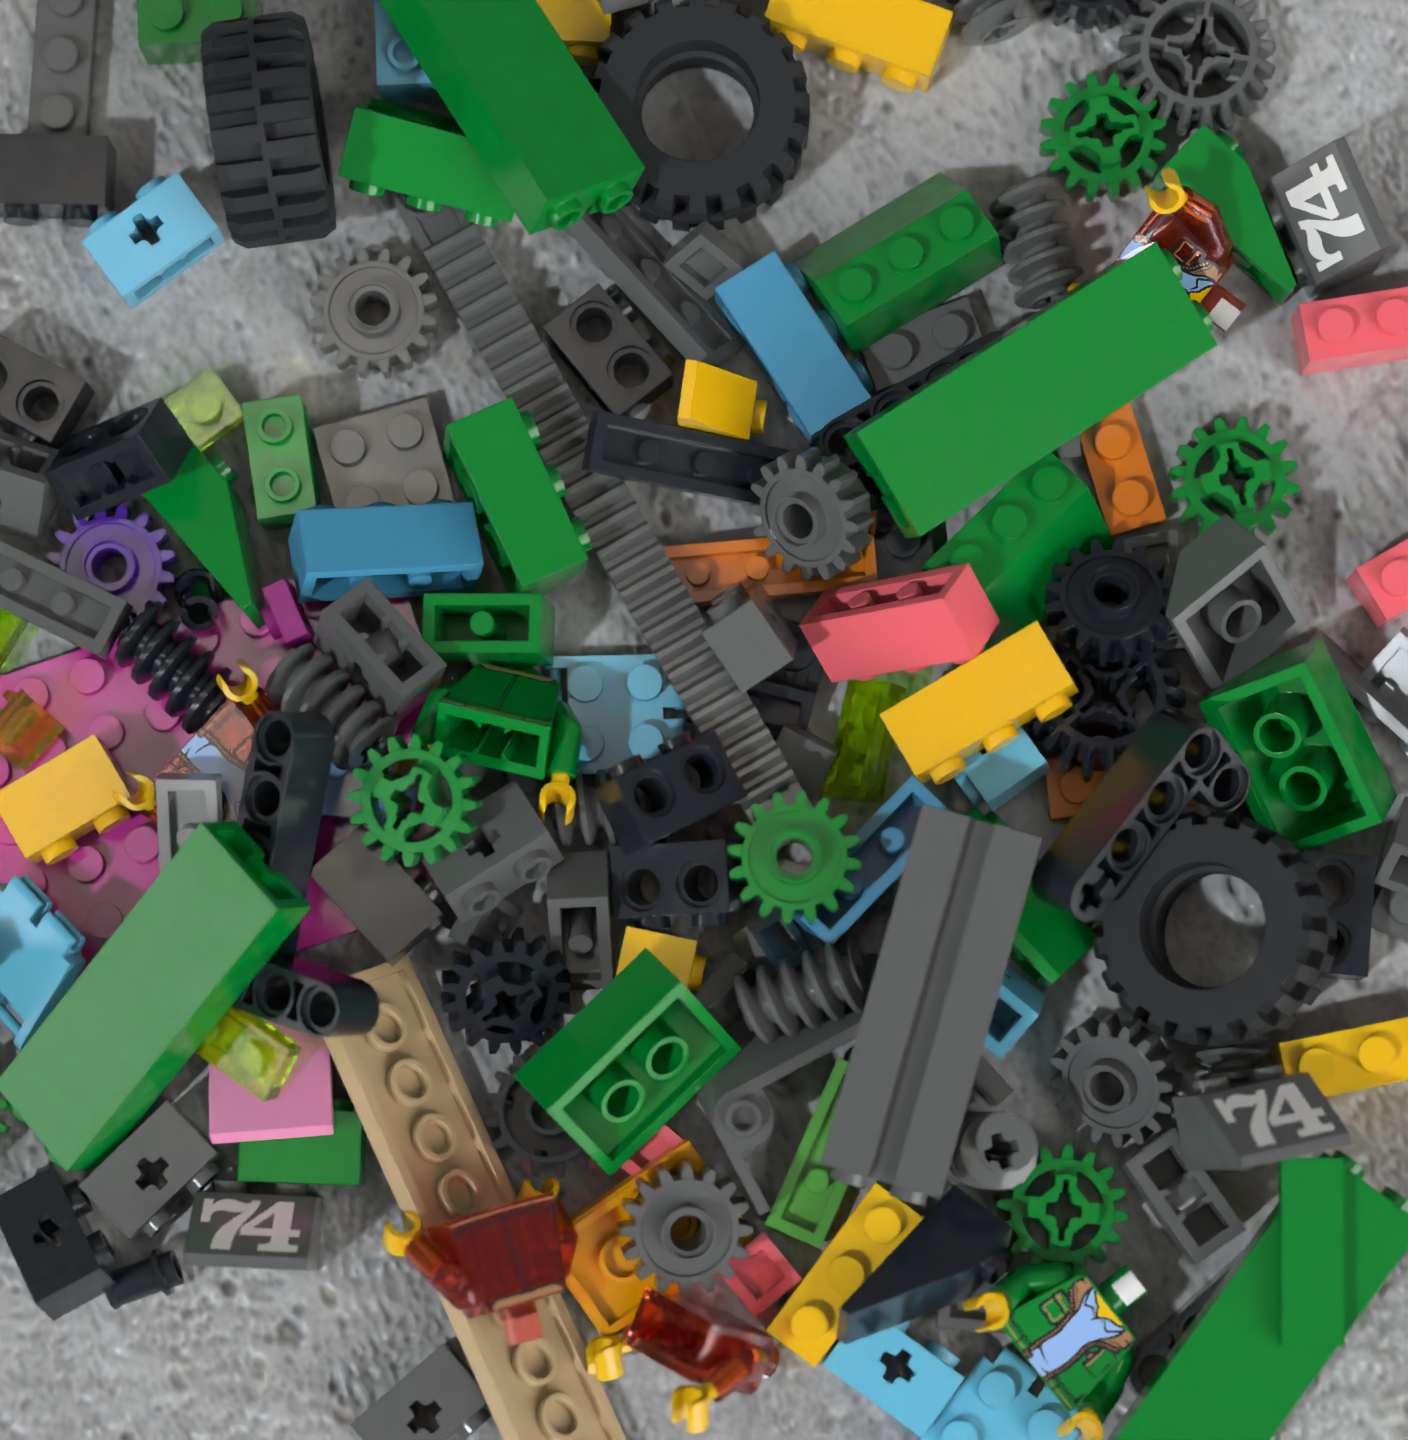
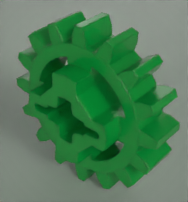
(1079, 145)
(1228, 456)
(438, 809)
(1092, 1213)

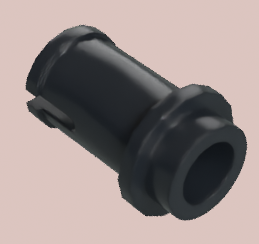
(198, 597)
(146, 1278)

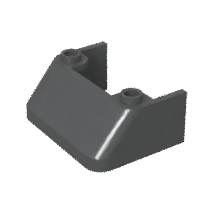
(735, 1095)

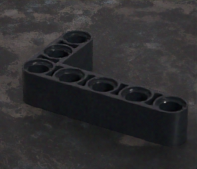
(283, 816)

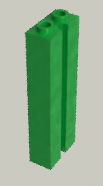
(522, 106)
(1032, 389)
(151, 995)
(1227, 1367)

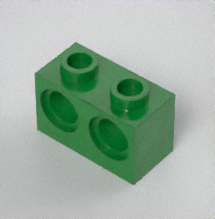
(280, 459)

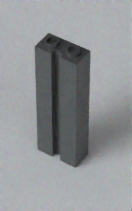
(930, 1004)

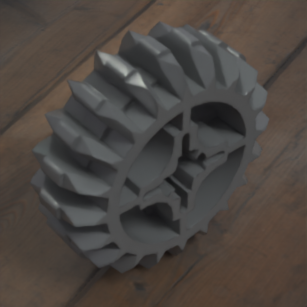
(1217, 59)

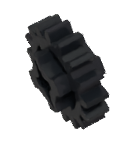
(507, 986)

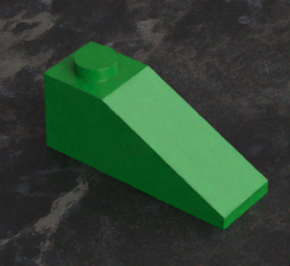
(1216, 170)
(213, 526)

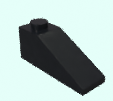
(931, 1269)

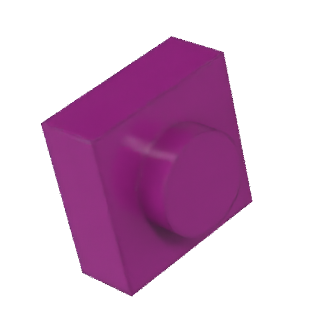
(285, 615)

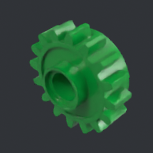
(794, 825)

